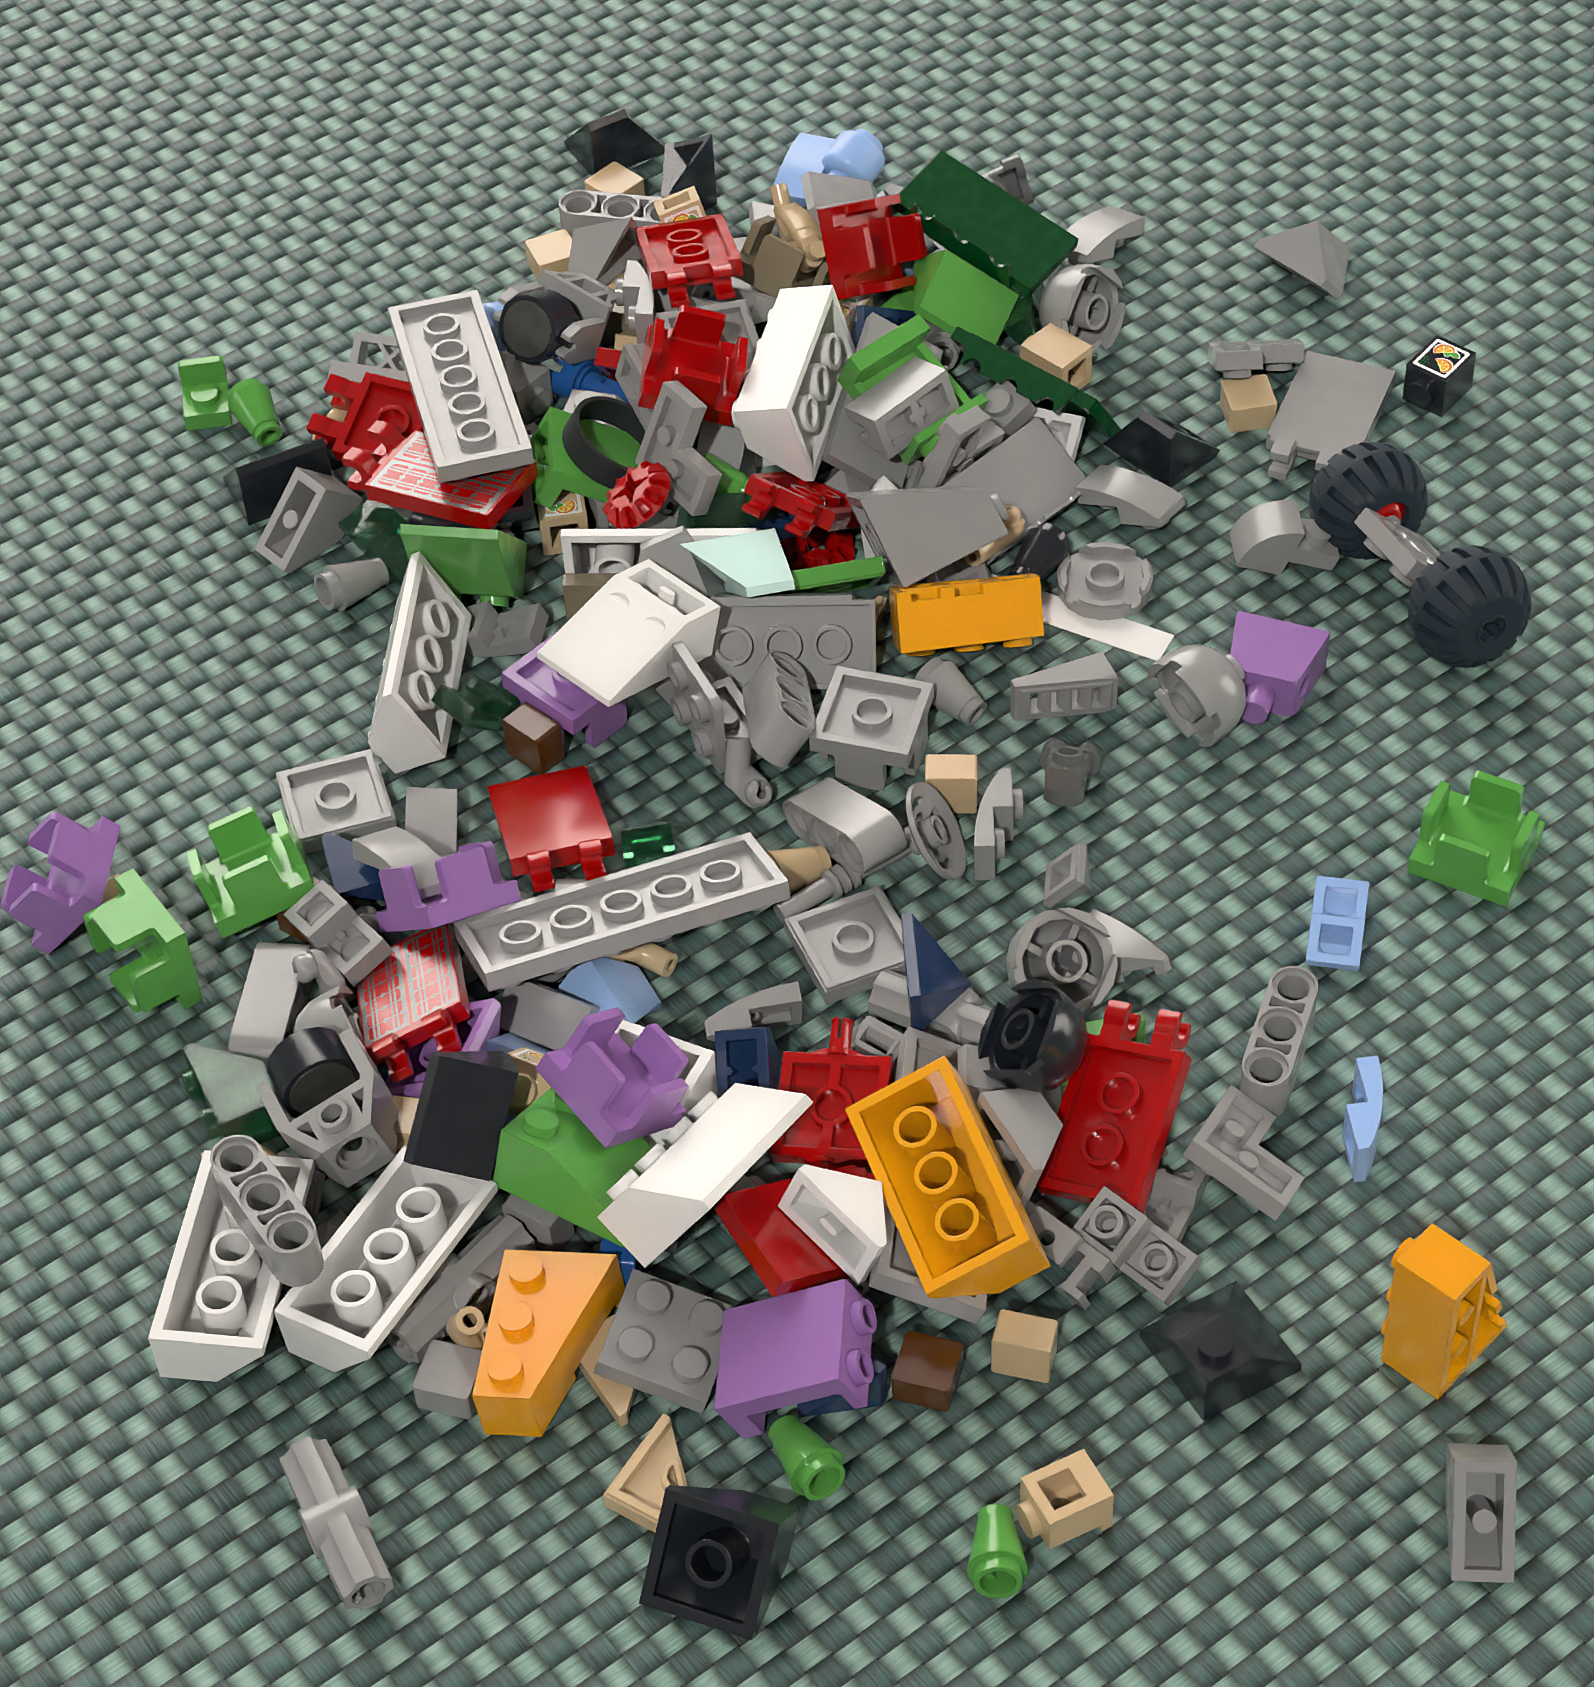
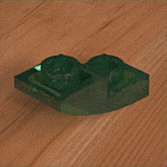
(376, 533)
(478, 706)

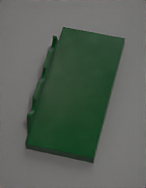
(985, 224)
(1033, 381)

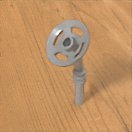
(929, 833)

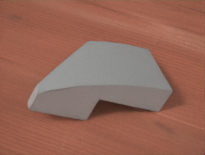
(1132, 949)
(765, 1008)
(1175, 1200)

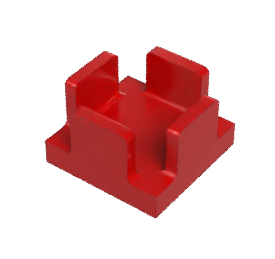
(868, 245)
(696, 359)

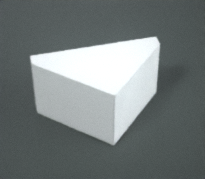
(840, 1216)

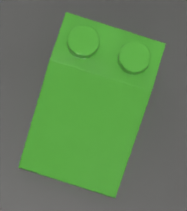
(472, 560)
(561, 1165)

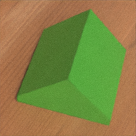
(960, 295)

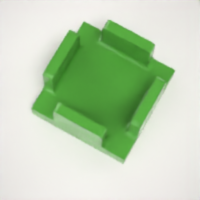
(1477, 839)
(255, 870)
(165, 962)

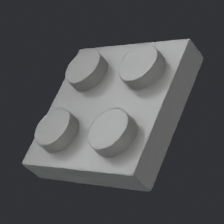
(664, 1341)

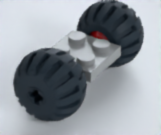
(1461, 602)

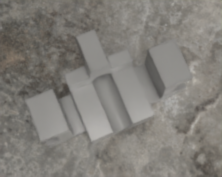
(1066, 1246)

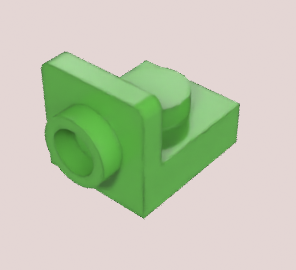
(204, 392)

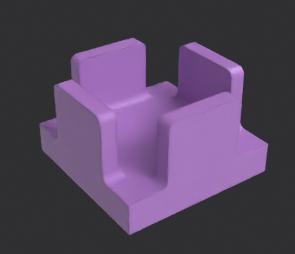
(562, 699)
(75, 881)
(468, 885)
(618, 1088)

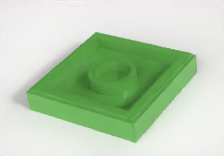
(838, 576)

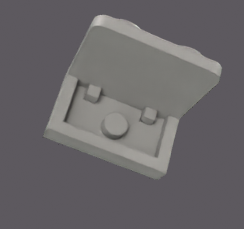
(707, 708)

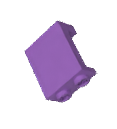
(794, 1353)

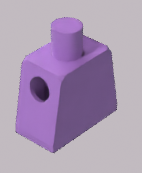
(1278, 662)

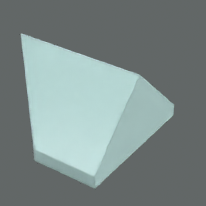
(746, 562)

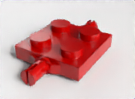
(833, 1081)

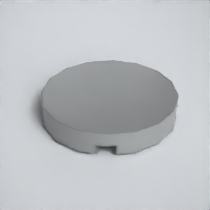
(1105, 581)

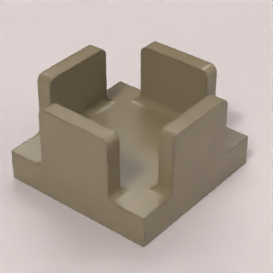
(774, 263)

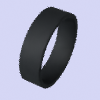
(583, 453)

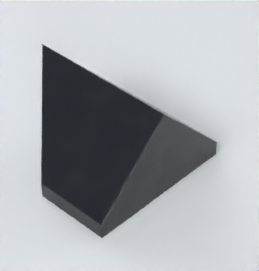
(612, 140)
(689, 165)
(1162, 448)

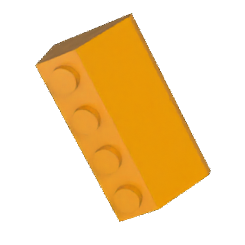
(946, 1185)

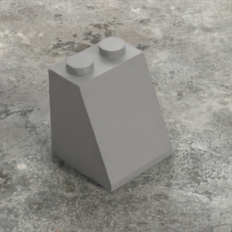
(927, 527)

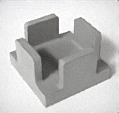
(872, 724)

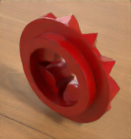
(648, 489)
(837, 549)

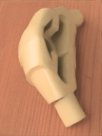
(797, 227)

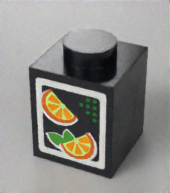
(1439, 376)

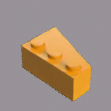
(966, 614)
(1439, 1310)
(538, 1332)

